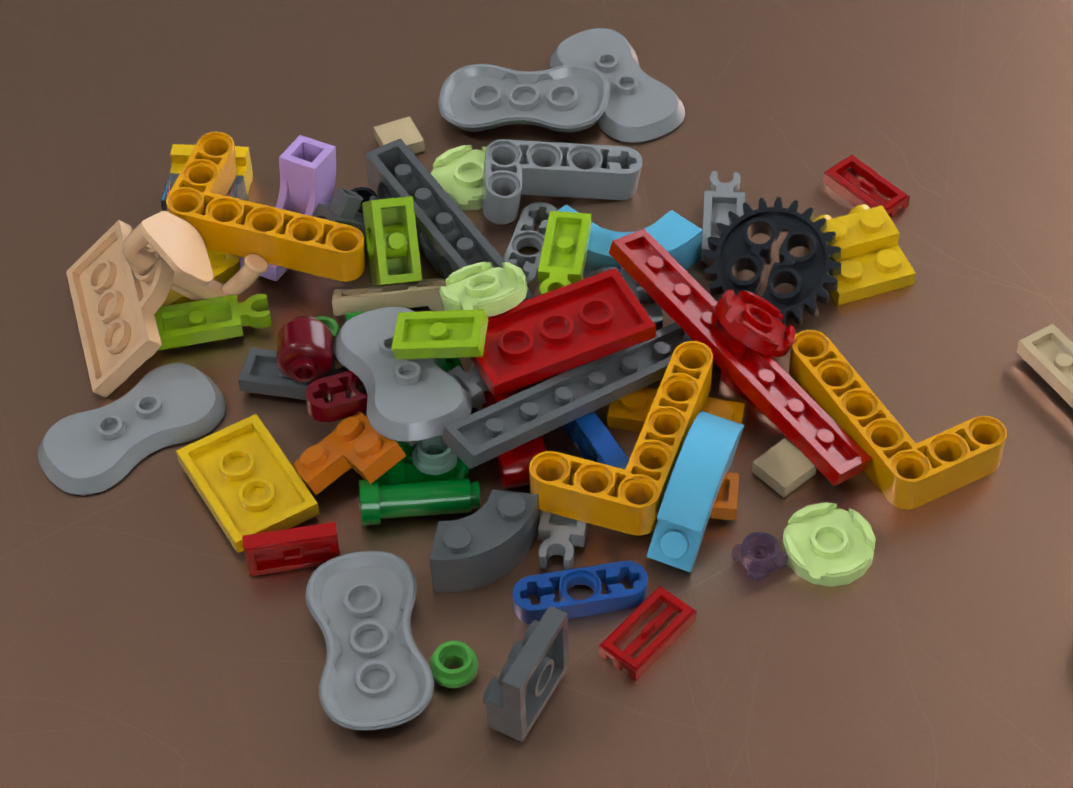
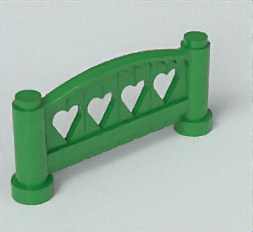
(410, 493)

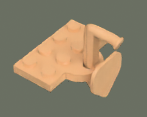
(126, 281)

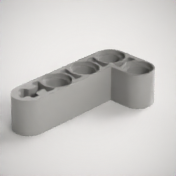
(556, 171)

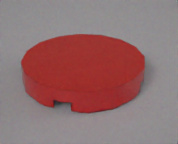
(755, 323)

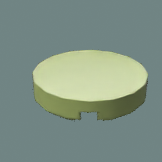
(461, 175)
(484, 288)
(828, 544)

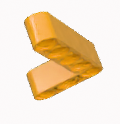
(254, 228)
(900, 468)
(631, 496)

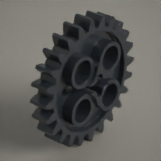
(808, 274)

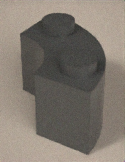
(485, 544)

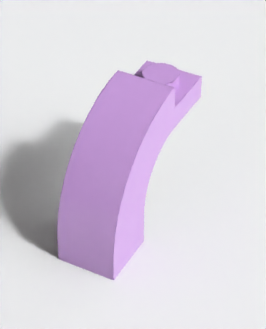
(305, 181)

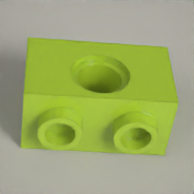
(392, 240)

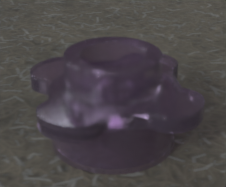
(759, 545)

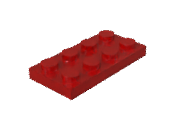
(562, 332)

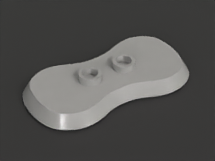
(556, 98)
(637, 103)
(404, 396)
(104, 444)
(372, 664)

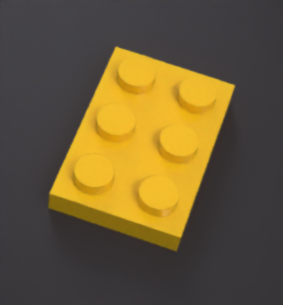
(247, 481)

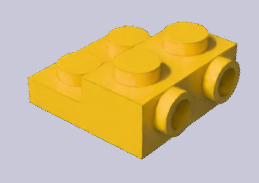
(869, 254)

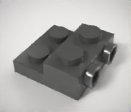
(529, 676)

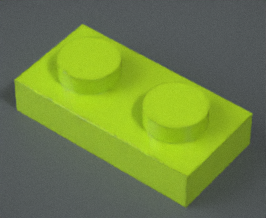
(440, 334)

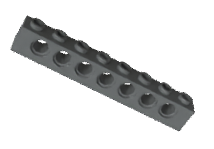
(443, 229)

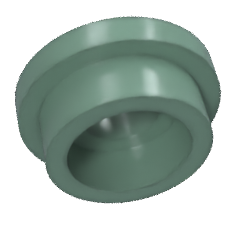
(433, 456)

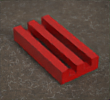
(861, 191)
(290, 548)
(660, 644)

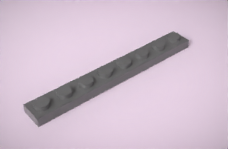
(561, 399)

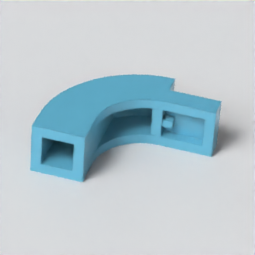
(671, 231)
(693, 490)

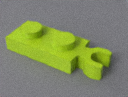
(564, 249)
(210, 319)

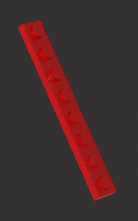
(754, 373)

